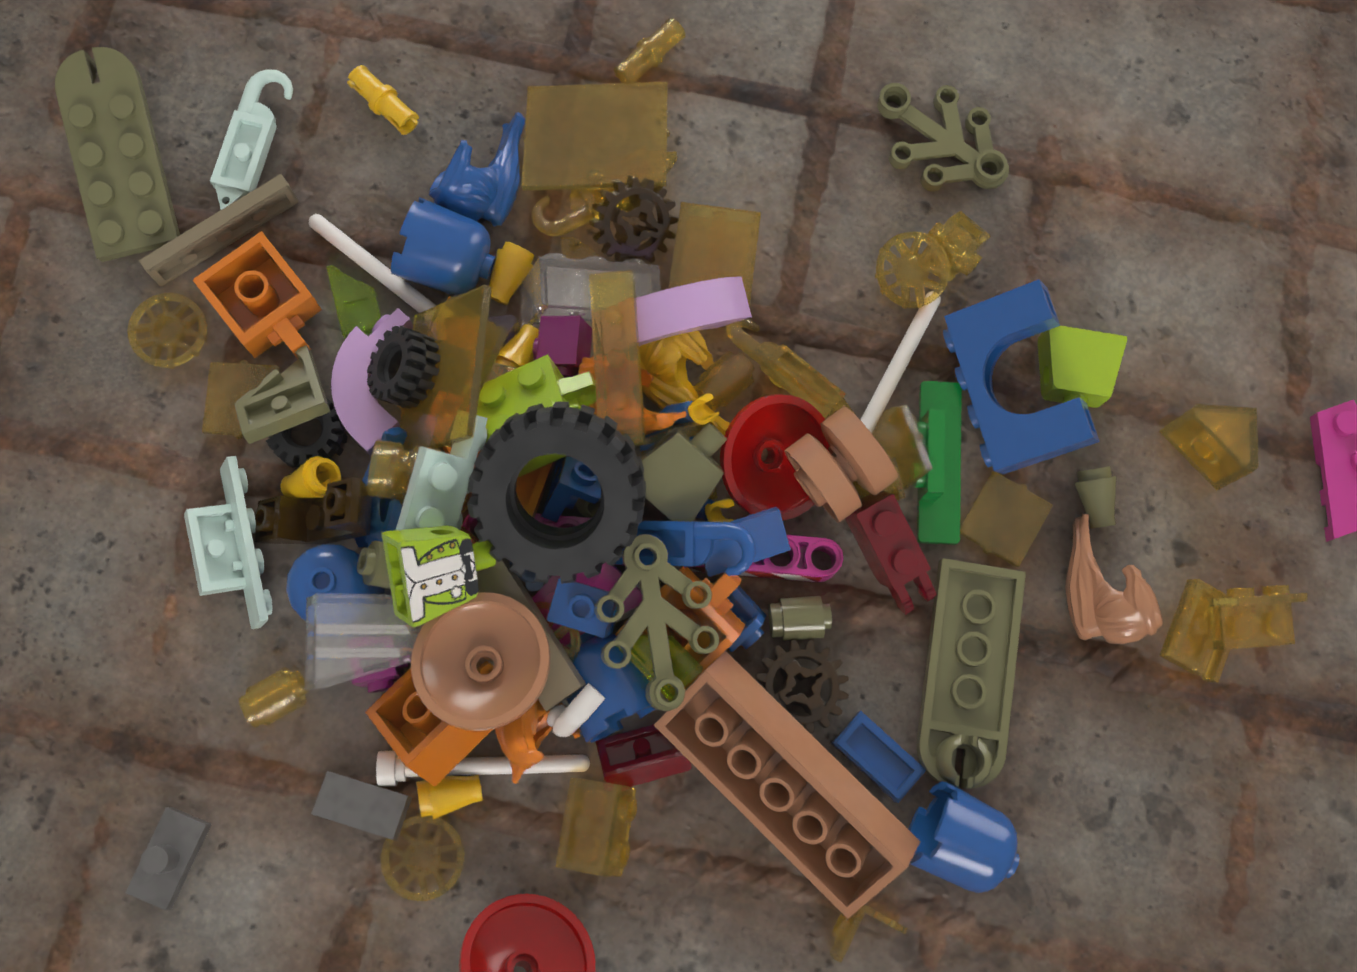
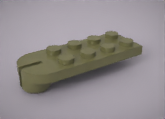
(115, 154)
(970, 672)

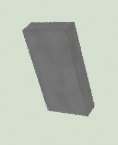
(361, 805)

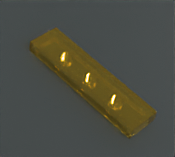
(617, 352)

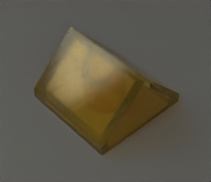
(1217, 441)

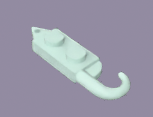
(247, 140)

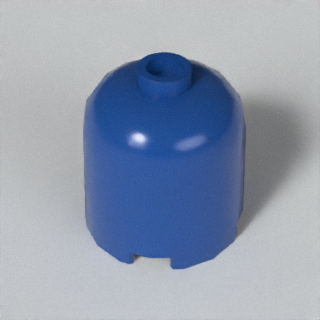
(443, 249)
(325, 570)
(621, 687)
(964, 840)

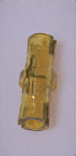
(650, 51)

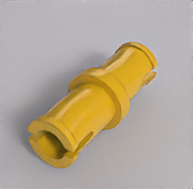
(383, 99)

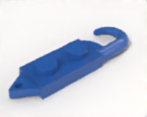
(693, 542)

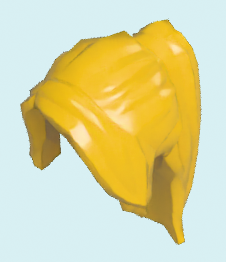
(667, 363)

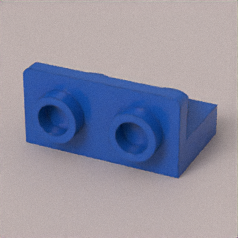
(568, 483)

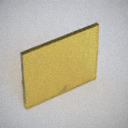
(595, 135)
(452, 404)

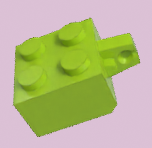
(528, 386)

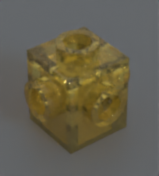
(961, 242)

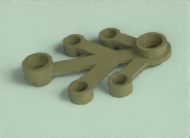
(946, 140)
(655, 614)

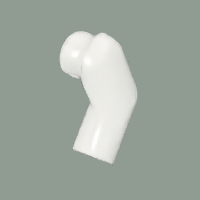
(568, 720)

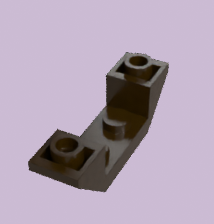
(336, 517)

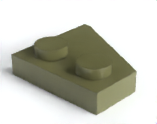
(283, 400)

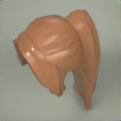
(1097, 606)

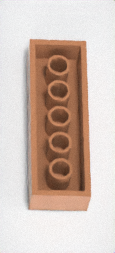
(789, 786)

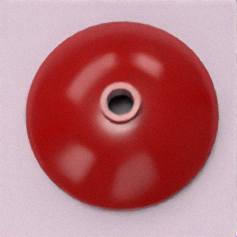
(771, 424)
(528, 934)

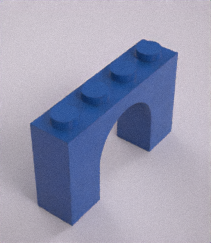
(979, 338)

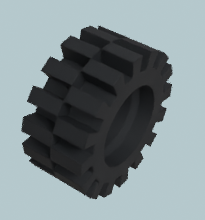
(403, 367)
(326, 446)

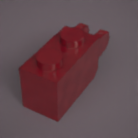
(891, 548)

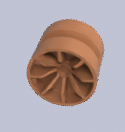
(853, 458)

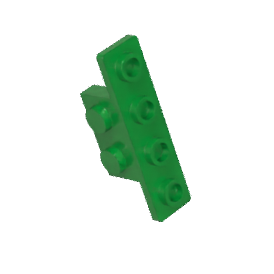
(941, 487)

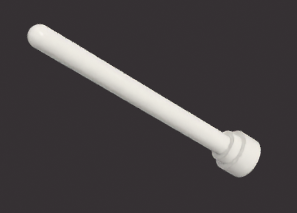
(369, 263)
(898, 364)
(392, 770)

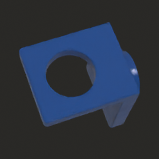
(574, 608)

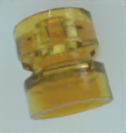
(387, 469)

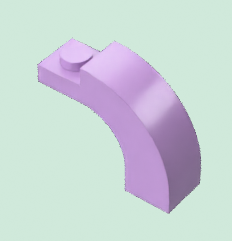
(691, 308)
(350, 393)

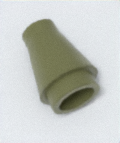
(1098, 495)

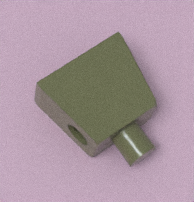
(682, 471)

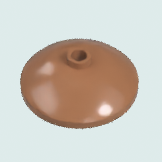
(457, 643)

